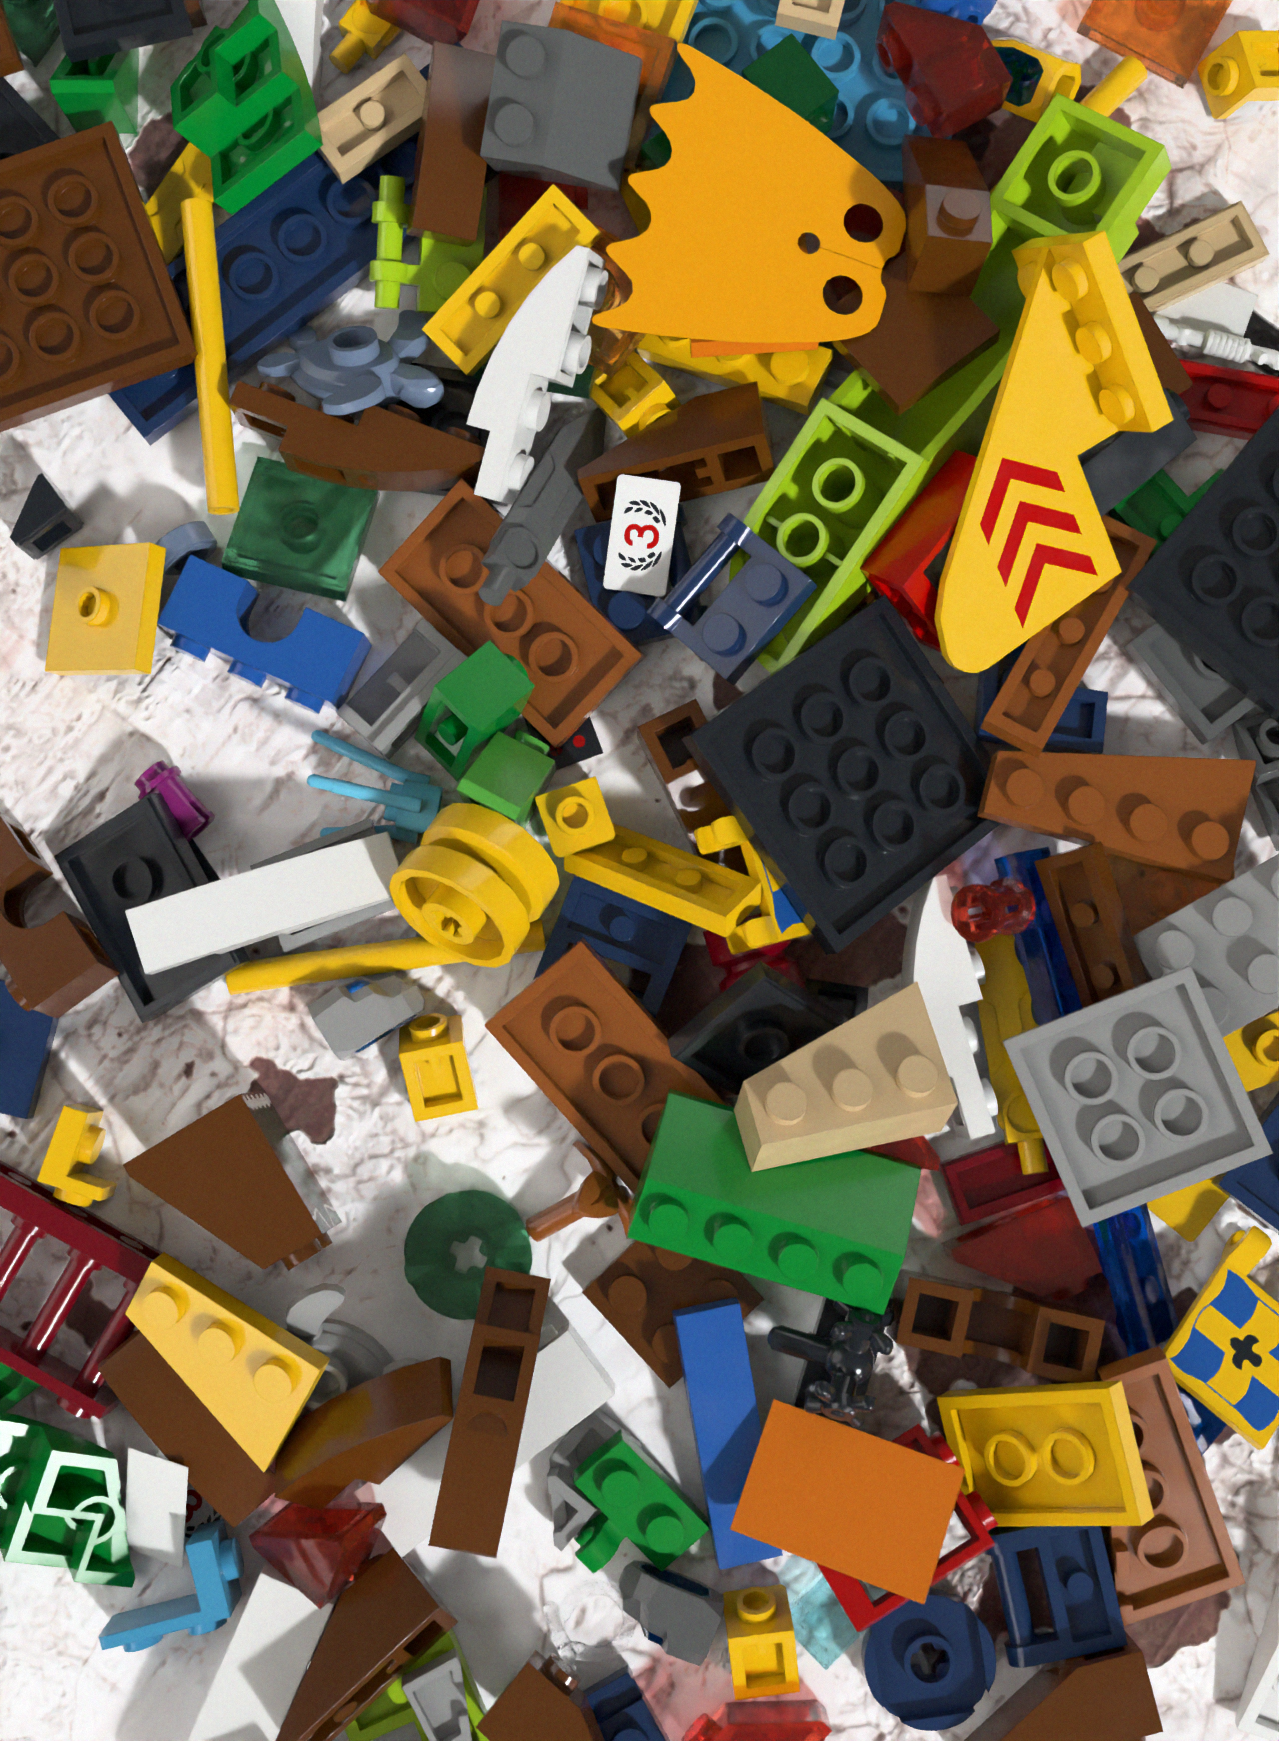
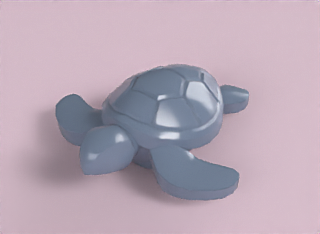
(359, 369)

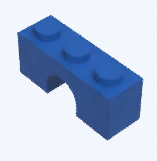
(212, 616)

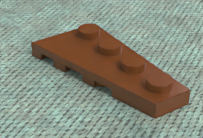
(1141, 808)
(1186, 1545)

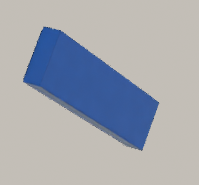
(722, 1419)

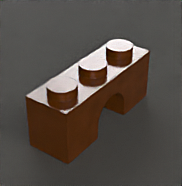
(47, 964)
(995, 1324)

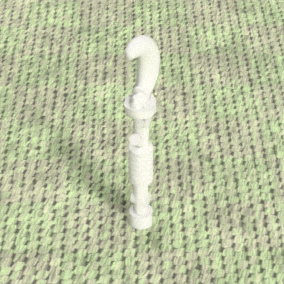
(1218, 343)

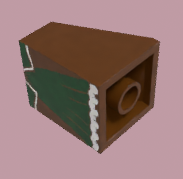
(242, 1182)

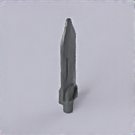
(541, 508)

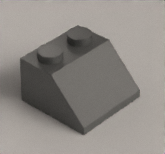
(560, 107)

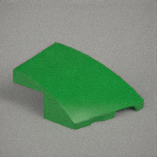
(247, 105)
(61, 1503)

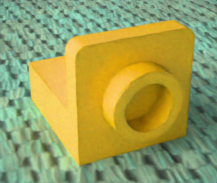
(1241, 71)
(633, 395)
(575, 817)
(437, 1066)
(74, 1144)
(761, 1642)

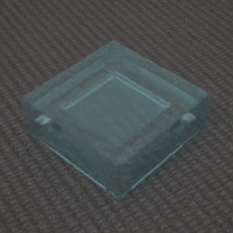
(822, 1623)

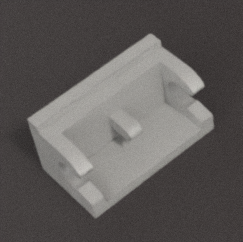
(396, 695)

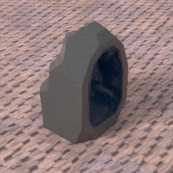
(672, 1609)

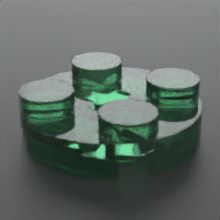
(456, 1217)

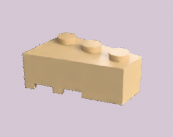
(850, 1088)

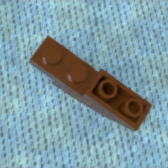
(382, 453)
(490, 1413)

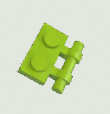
(440, 265)

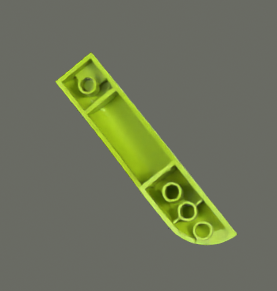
(862, 463)

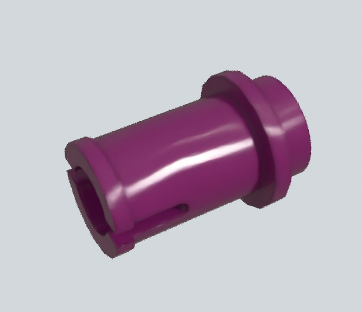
(184, 805)

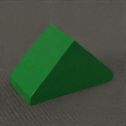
(99, 91)

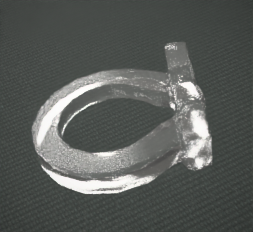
(558, 1615)

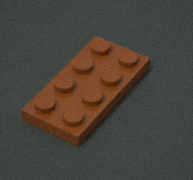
(547, 625)
(597, 1056)

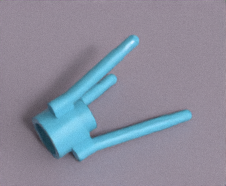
(409, 805)

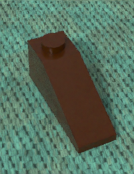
(945, 215)
(703, 445)
(369, 1643)
(541, 1705)

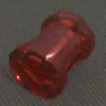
(993, 918)

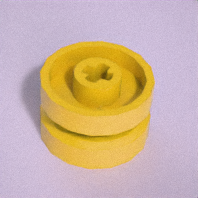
(474, 884)

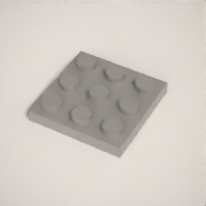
(1137, 1096)

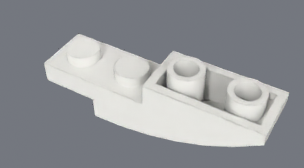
(539, 346)
(947, 979)

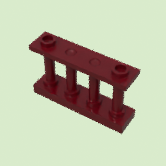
(92, 1245)

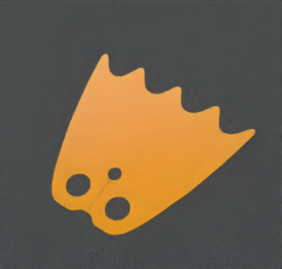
(730, 219)

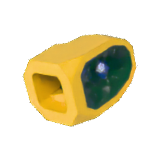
(1035, 76)

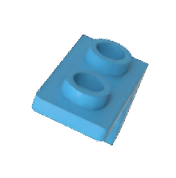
(216, 1571)

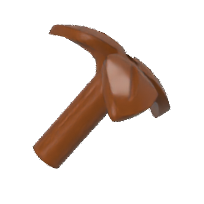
(596, 1198)

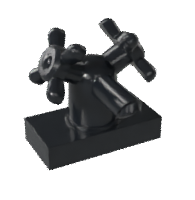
(837, 1359)

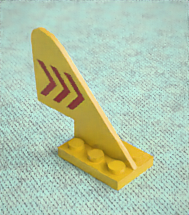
(1029, 522)

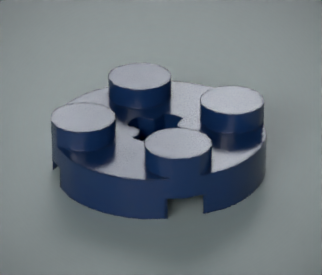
(959, 1680)

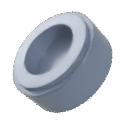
(184, 540)

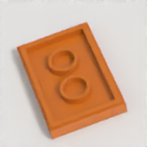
(848, 1501)

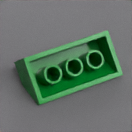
(810, 1225)

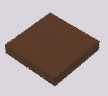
(917, 340)

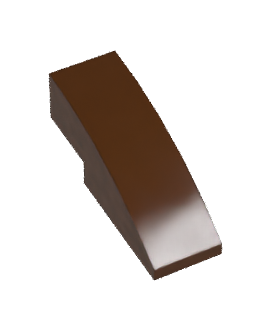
(449, 146)
(186, 1429)
(364, 1433)

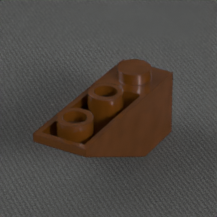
(683, 781)
(1080, 1700)

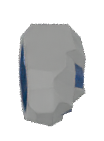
(364, 1013)

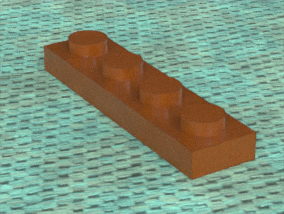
(1062, 652)

